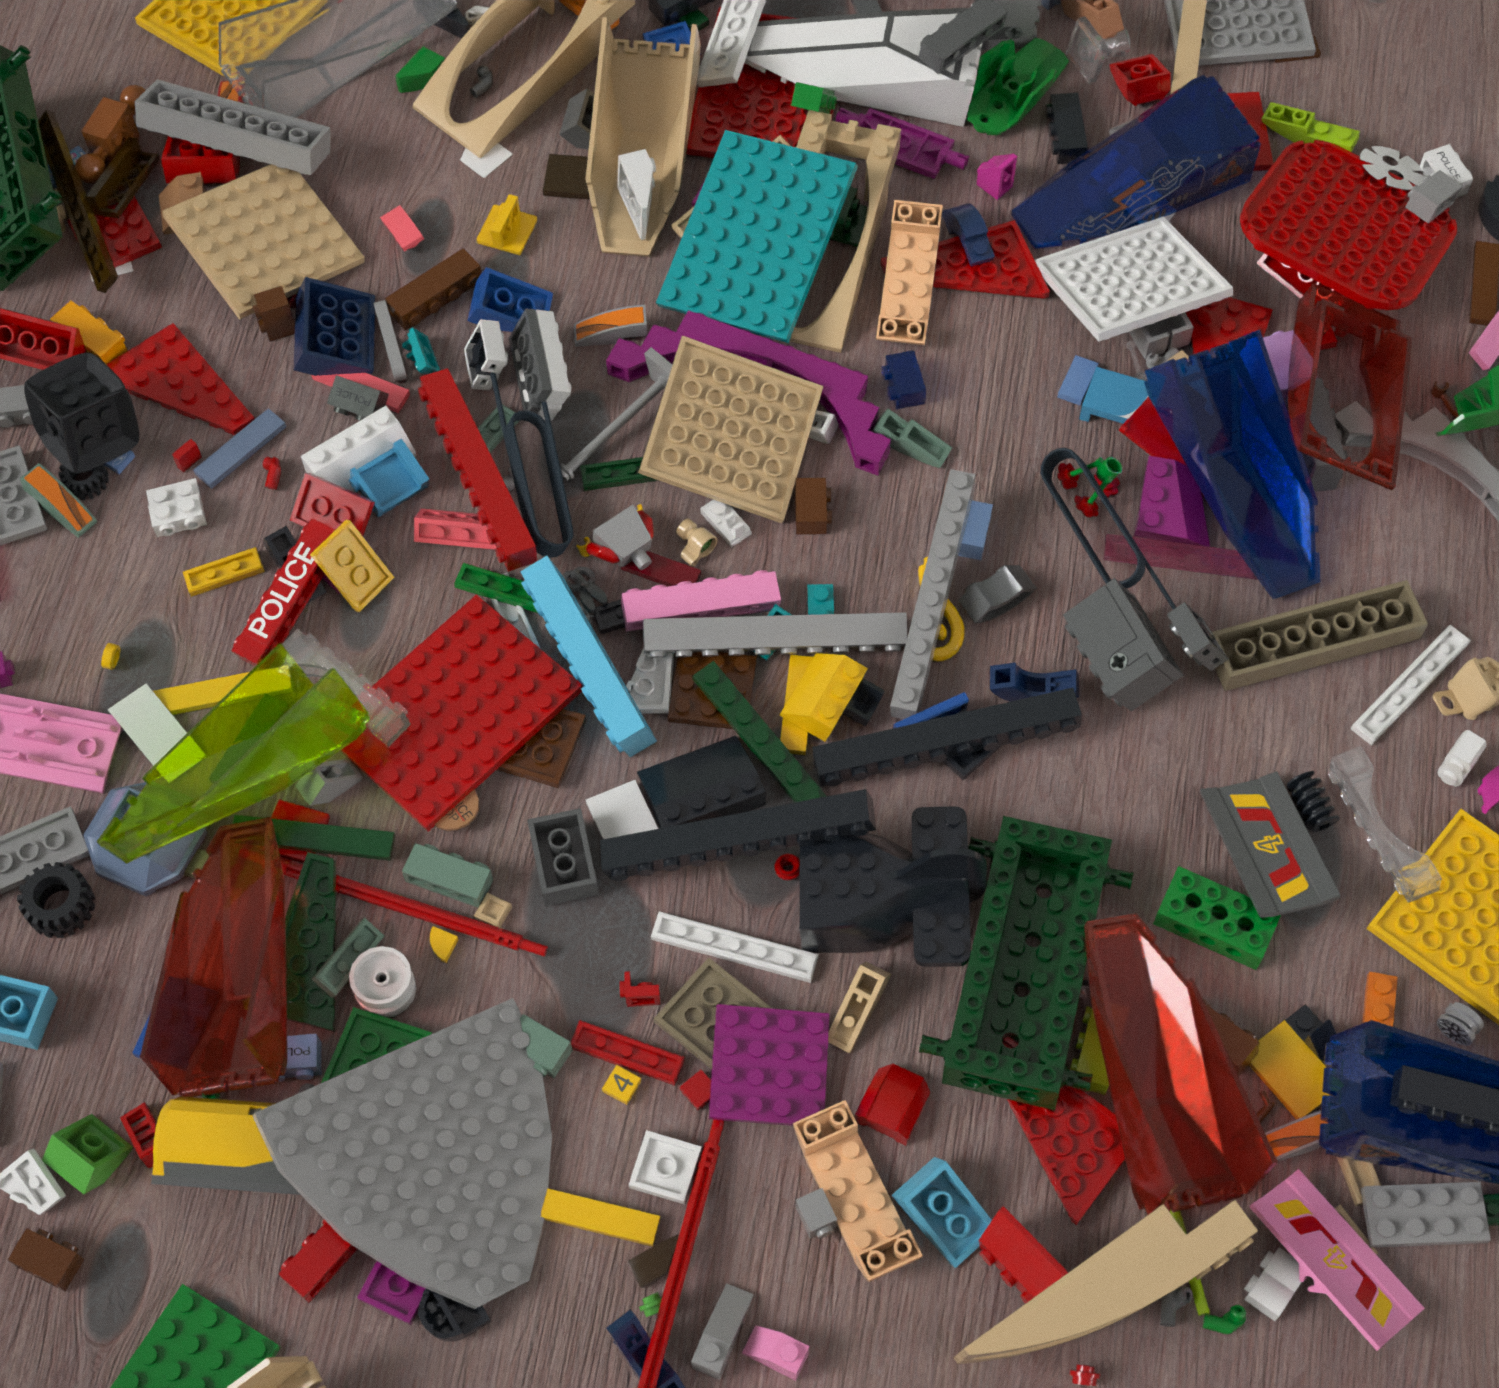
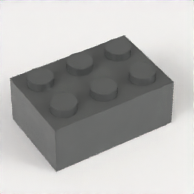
(563, 857)

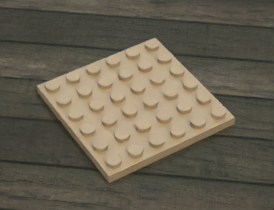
(262, 236)
(731, 429)

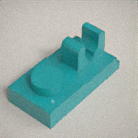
(421, 352)

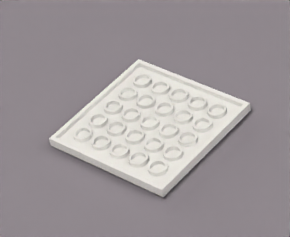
(1132, 278)

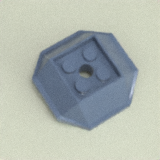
(149, 871)

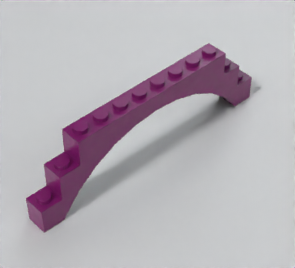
(841, 389)

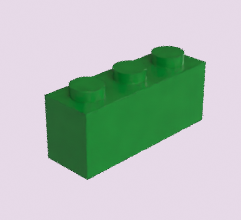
(813, 98)

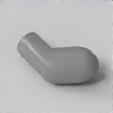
(1154, 360)

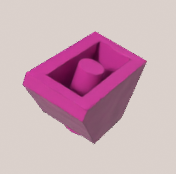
(997, 175)

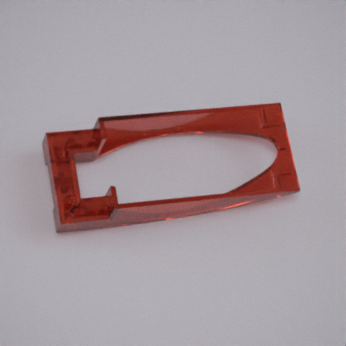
(1383, 367)

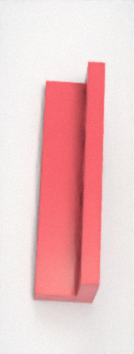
(450, 529)

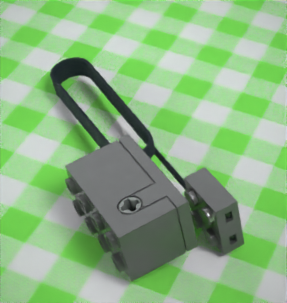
(1115, 627)

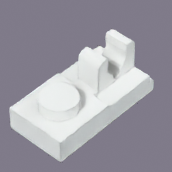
(726, 522)

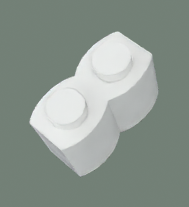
(1461, 758)
(1275, 1284)

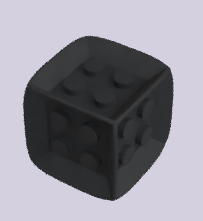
(82, 412)

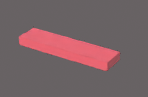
(397, 394)

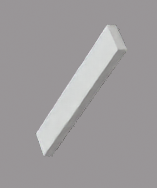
(1410, 684)
(734, 947)

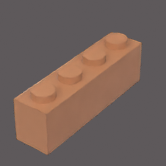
(1102, 14)

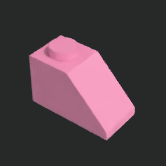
(776, 1351)

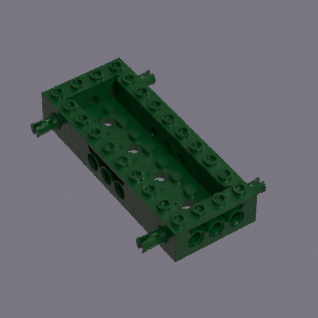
(26, 194)
(1000, 960)

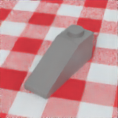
(721, 1331)

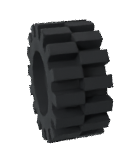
(85, 487)

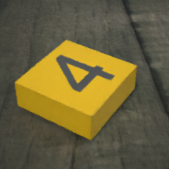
(621, 1084)

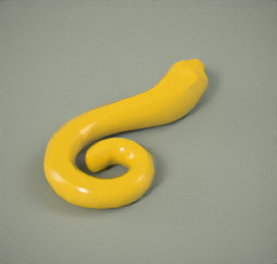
(956, 625)

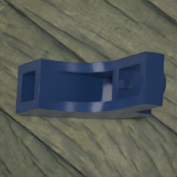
(971, 230)
(1014, 683)
(633, 1345)

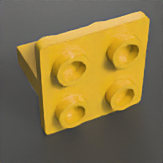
(507, 227)

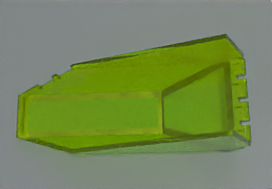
(239, 753)

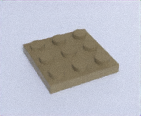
(692, 1010)

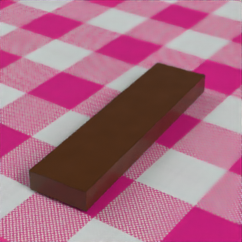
(1484, 283)

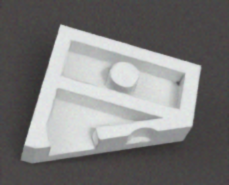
(31, 1183)

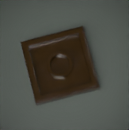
(566, 177)

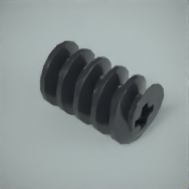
(1310, 803)

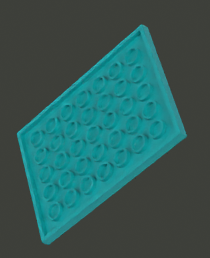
(757, 235)

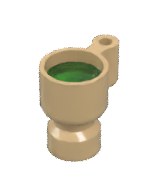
(699, 544)

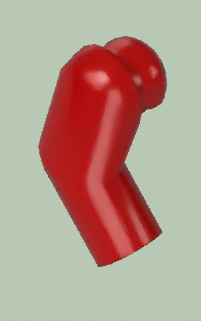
(274, 472)

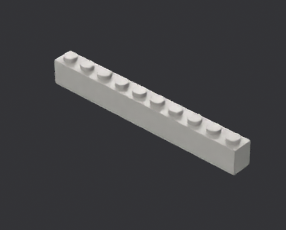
(933, 595)
(774, 633)

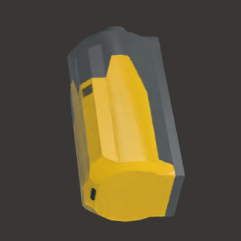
(214, 1147)

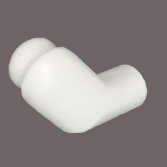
(474, 14)

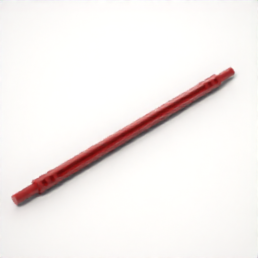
(425, 912)
(681, 1258)

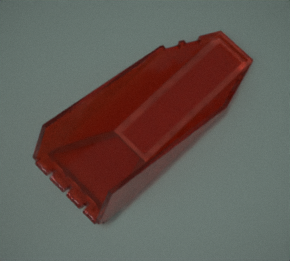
(223, 973)
(1170, 1079)

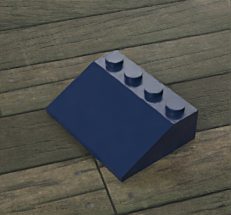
(333, 329)

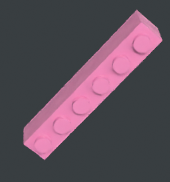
(702, 599)

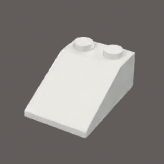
(635, 187)

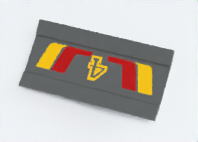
(1270, 846)

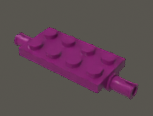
(919, 148)

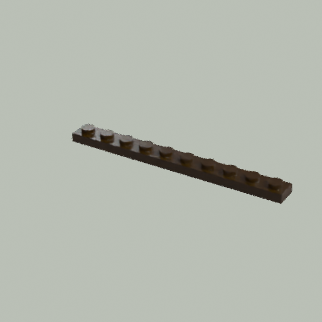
(76, 203)

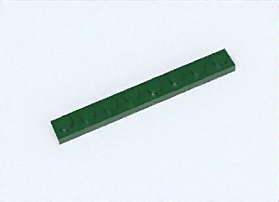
(756, 734)

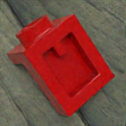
(641, 995)

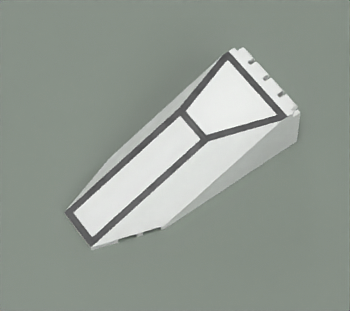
(869, 61)

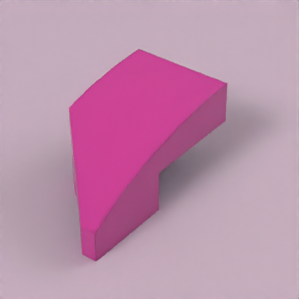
(1490, 790)

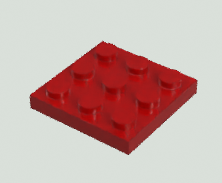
(128, 235)

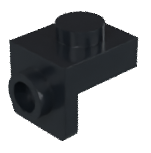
(864, 702)

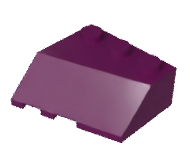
(1171, 504)

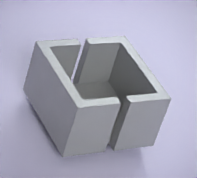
(1163, 334)

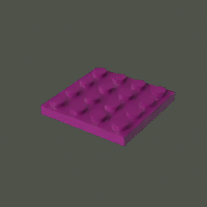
(768, 1065)

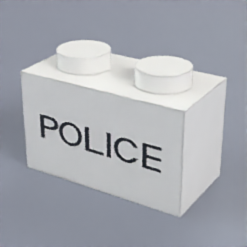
(1449, 162)

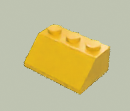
(823, 693)

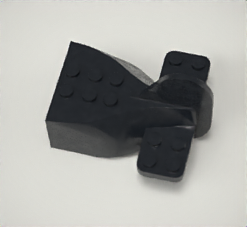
(873, 892)

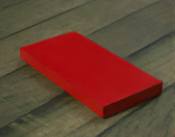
(1251, 107)

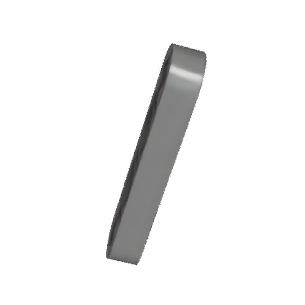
(390, 340)

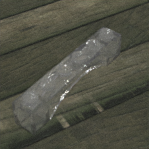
(386, 719)
(1412, 870)

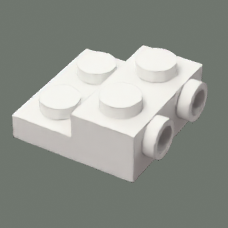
(176, 508)

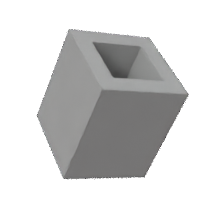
(816, 1214)

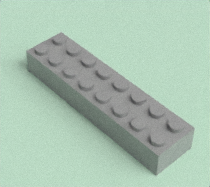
(233, 127)

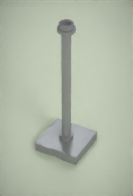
(659, 372)

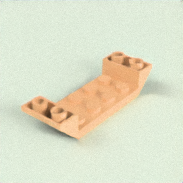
(909, 272)
(855, 1192)

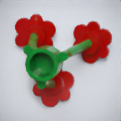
(1105, 476)

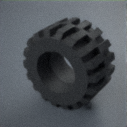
(44, 884)

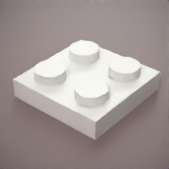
(665, 1167)

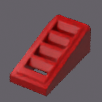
(145, 1151)

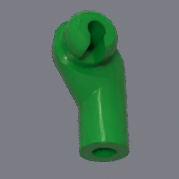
(1228, 1322)

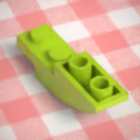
(1301, 125)

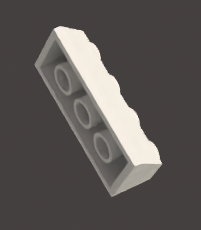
(355, 447)

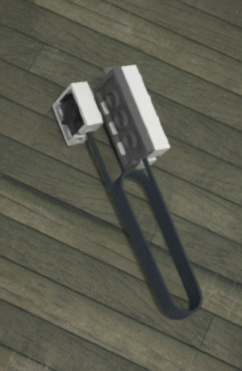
(542, 392)

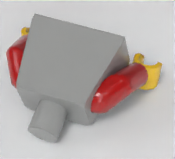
(622, 539)

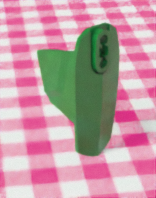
(1012, 83)
(1476, 406)

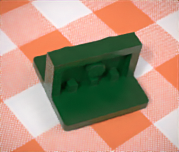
(850, 220)

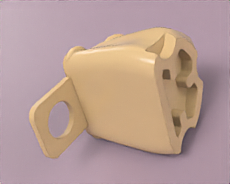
(1472, 689)

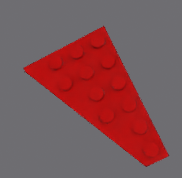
(1009, 273)
(1225, 322)
(180, 379)
(1074, 1144)

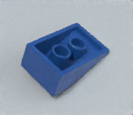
(505, 299)

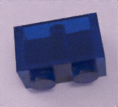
(904, 379)

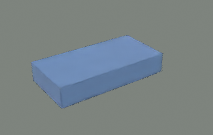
(1077, 380)

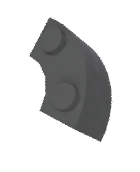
(997, 594)

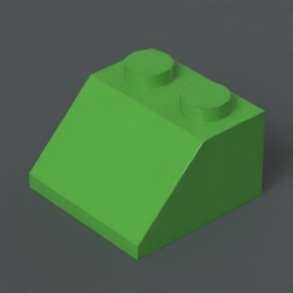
(86, 1153)

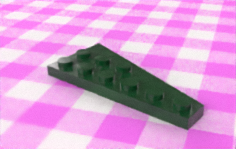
(311, 942)

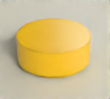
(110, 656)

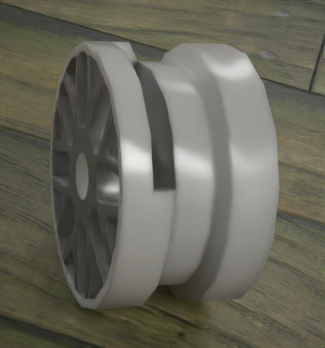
(1460, 1022)

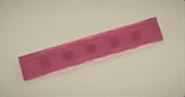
(1178, 556)

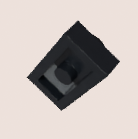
(1311, 1030)

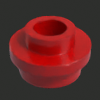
(787, 859)
(1084, 1375)

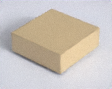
(493, 910)

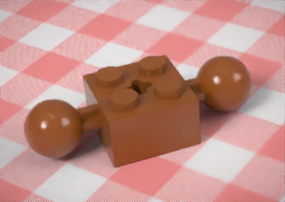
(107, 132)

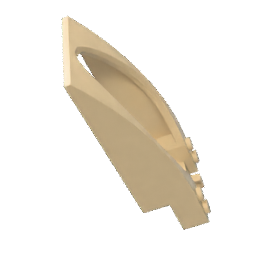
(570, 58)
(880, 151)
(1116, 1282)

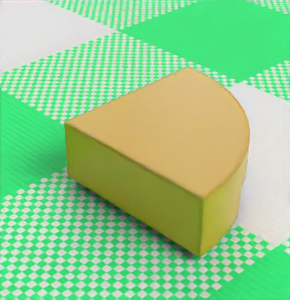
(442, 943)

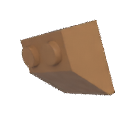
(178, 191)

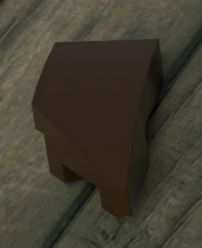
(653, 1262)

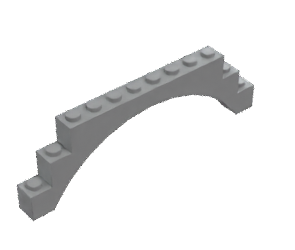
(1418, 439)

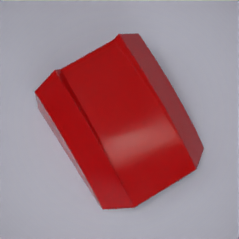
(1141, 79)
(893, 1102)

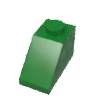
(418, 70)

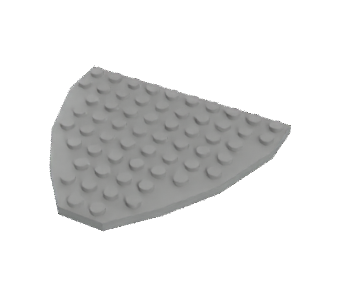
(429, 1156)

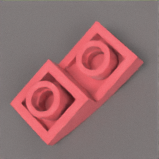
(402, 228)

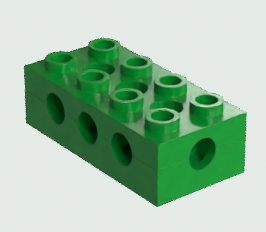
(1204, 929)

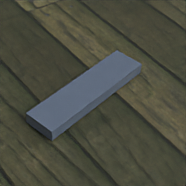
(239, 448)

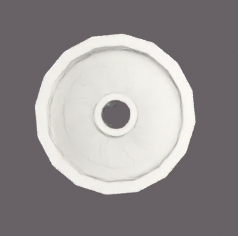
(382, 981)

